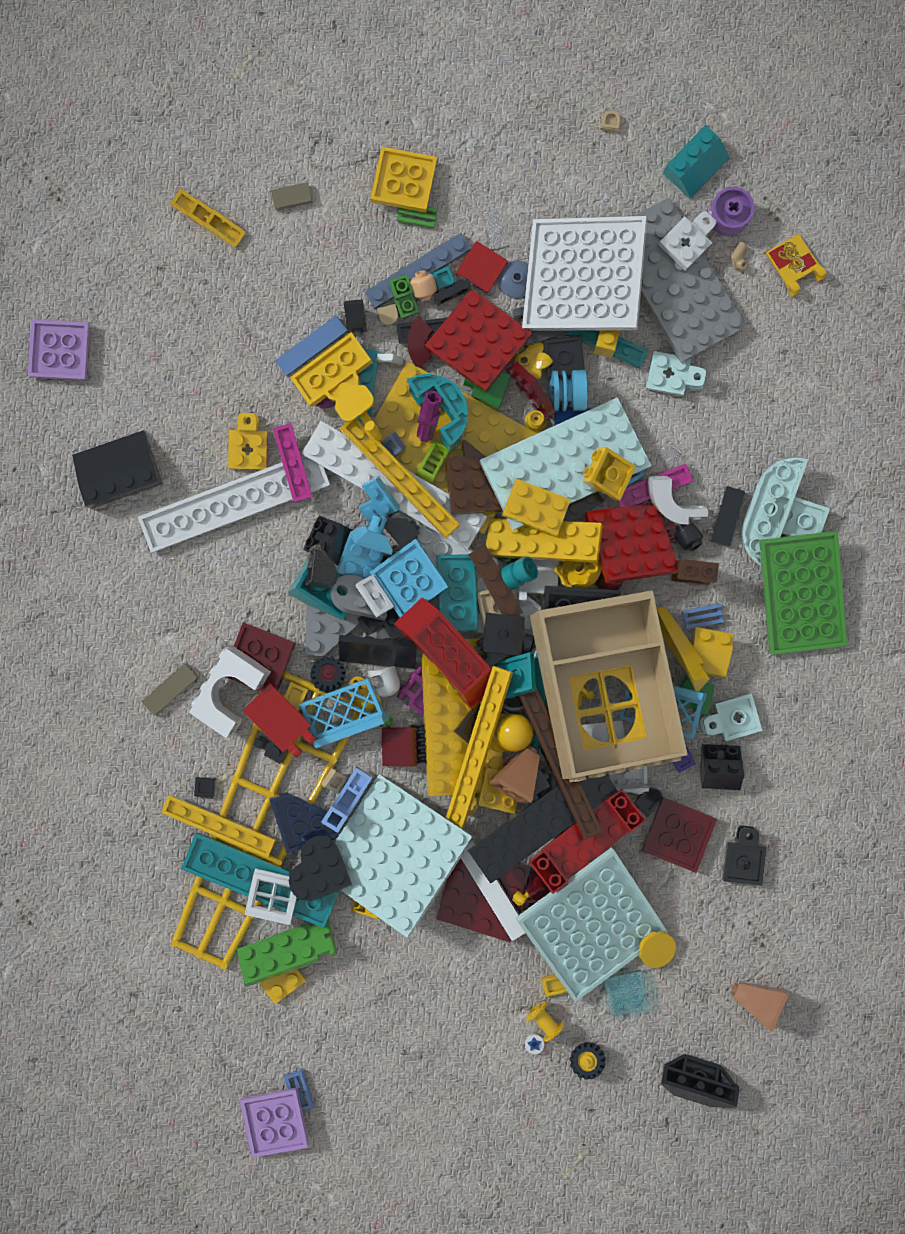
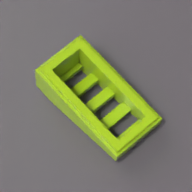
(430, 473)

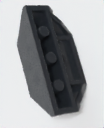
(700, 1082)

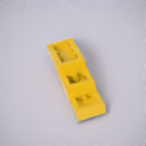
(207, 218)

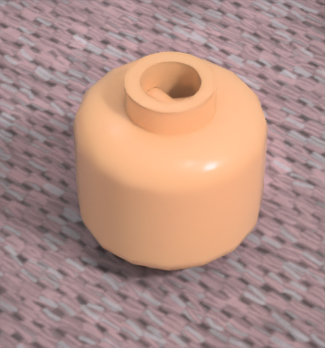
(423, 285)

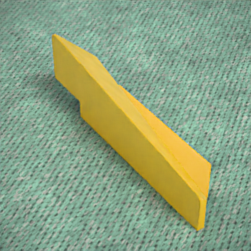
(682, 649)

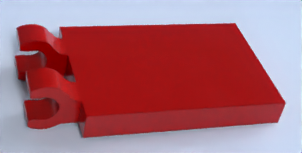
(279, 720)

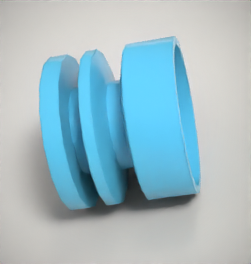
(569, 390)

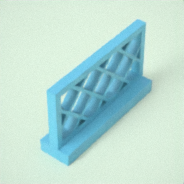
(680, 693)
(354, 725)

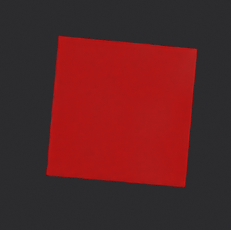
(482, 267)

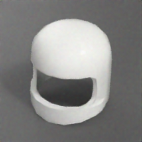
(387, 681)

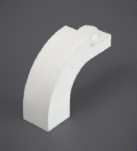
(661, 497)

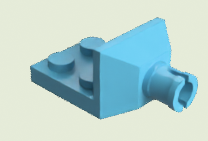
(365, 548)

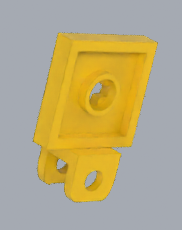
(249, 435)

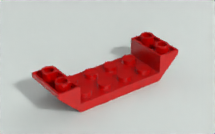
(446, 650)
(571, 853)

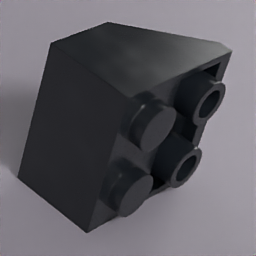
(330, 536)
(721, 767)

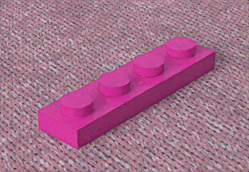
(292, 463)
(639, 492)

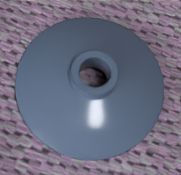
(508, 284)

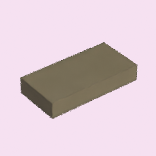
(291, 196)

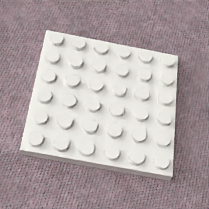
(585, 274)

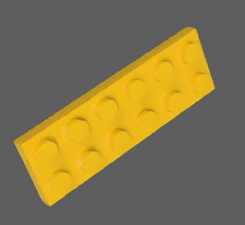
(573, 543)

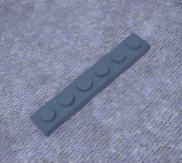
(430, 262)

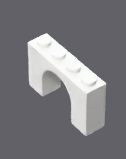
(208, 706)

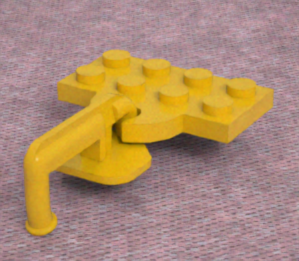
(336, 377)

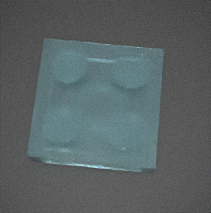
(626, 993)

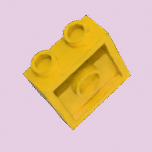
(608, 473)

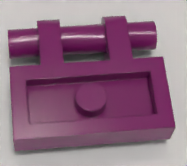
(416, 698)

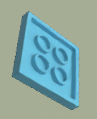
(409, 577)

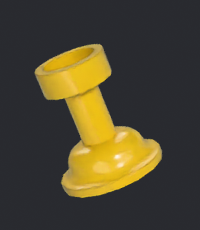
(535, 421)

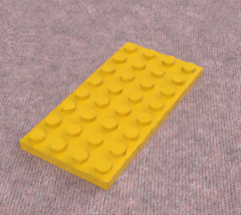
(441, 716)

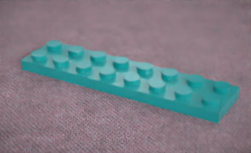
(235, 871)

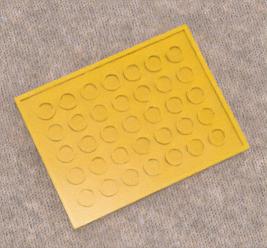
(485, 430)

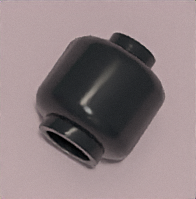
(689, 536)

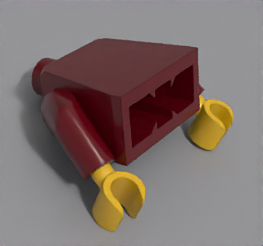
(535, 891)

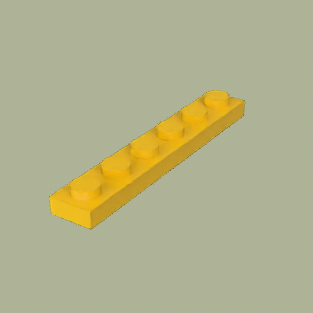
(218, 826)

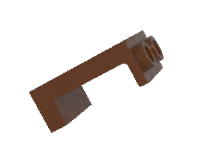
(695, 572)

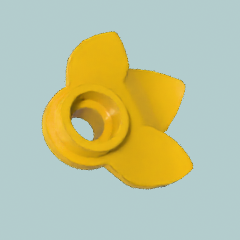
(536, 359)

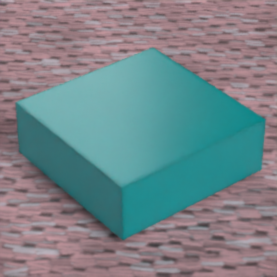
(443, 277)

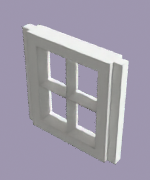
(269, 914)

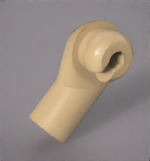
(737, 258)

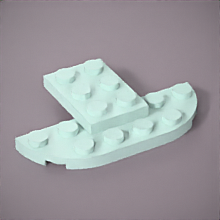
(777, 510)

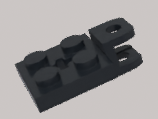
(748, 849)

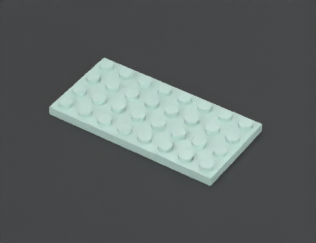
(561, 454)

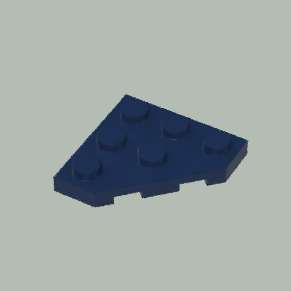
(299, 821)

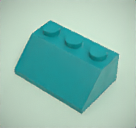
(697, 162)

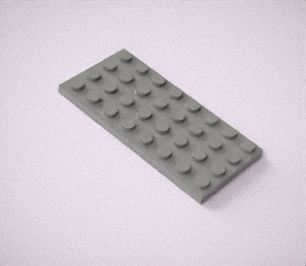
(688, 303)

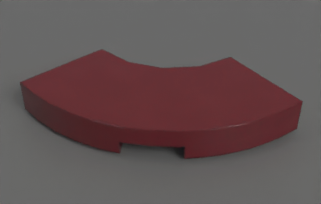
(417, 339)

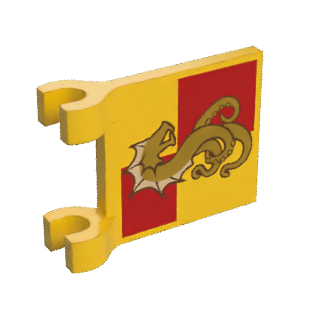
(794, 261)

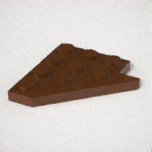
(468, 484)

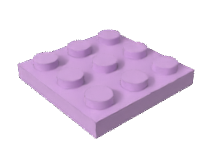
(58, 349)
(274, 1122)

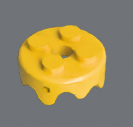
(571, 575)

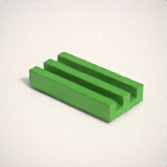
(420, 215)

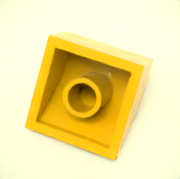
(714, 649)

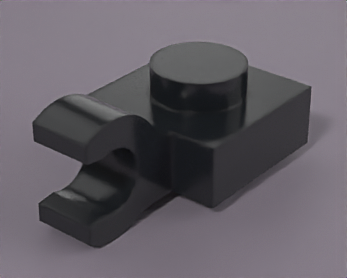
(272, 750)

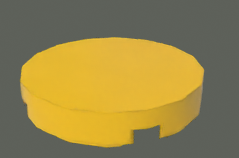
(657, 949)

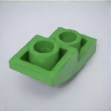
(403, 296)

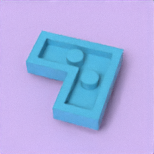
(381, 499)

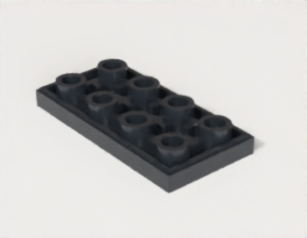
(377, 651)

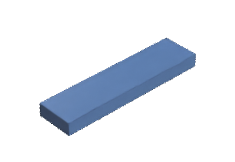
(311, 346)

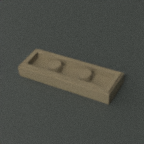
(170, 689)

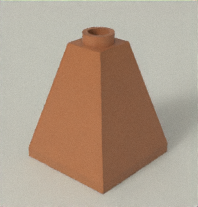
(518, 776)
(761, 1001)

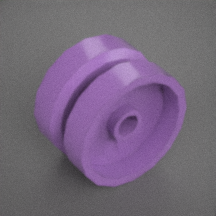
(732, 210)

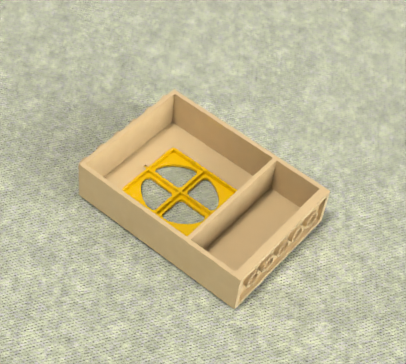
(597, 641)

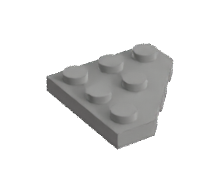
(324, 630)

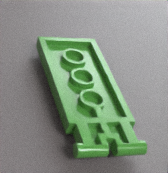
(285, 952)

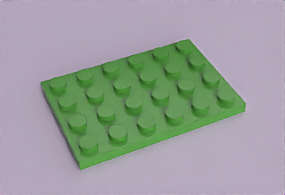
(803, 592)

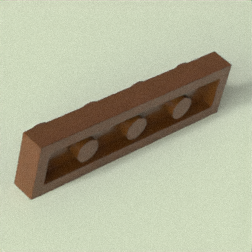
(494, 582)

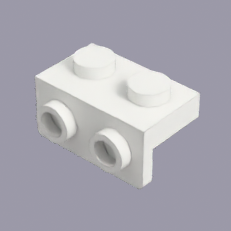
(631, 780)

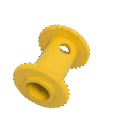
(545, 1021)

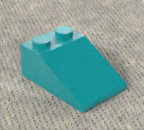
(314, 596)

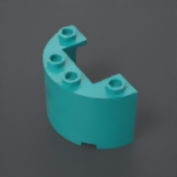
(452, 402)

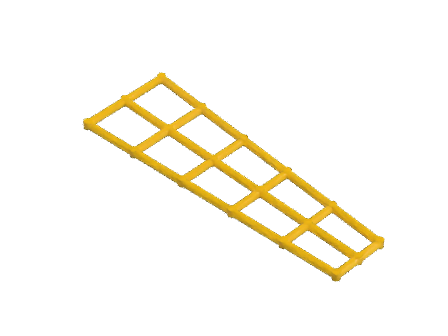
(237, 780)

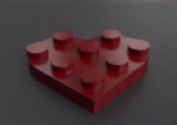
(532, 389)

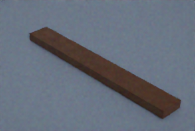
(572, 791)

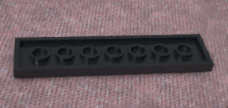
(533, 828)

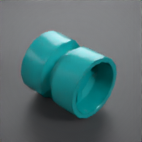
(518, 573)

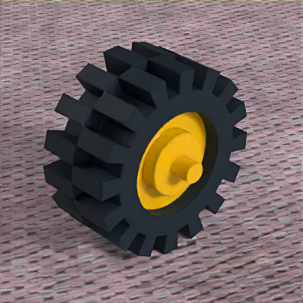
(587, 1060)

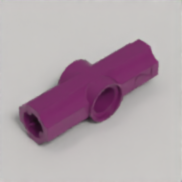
(429, 416)

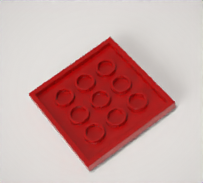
(478, 340)
(633, 543)

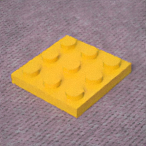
(403, 179)

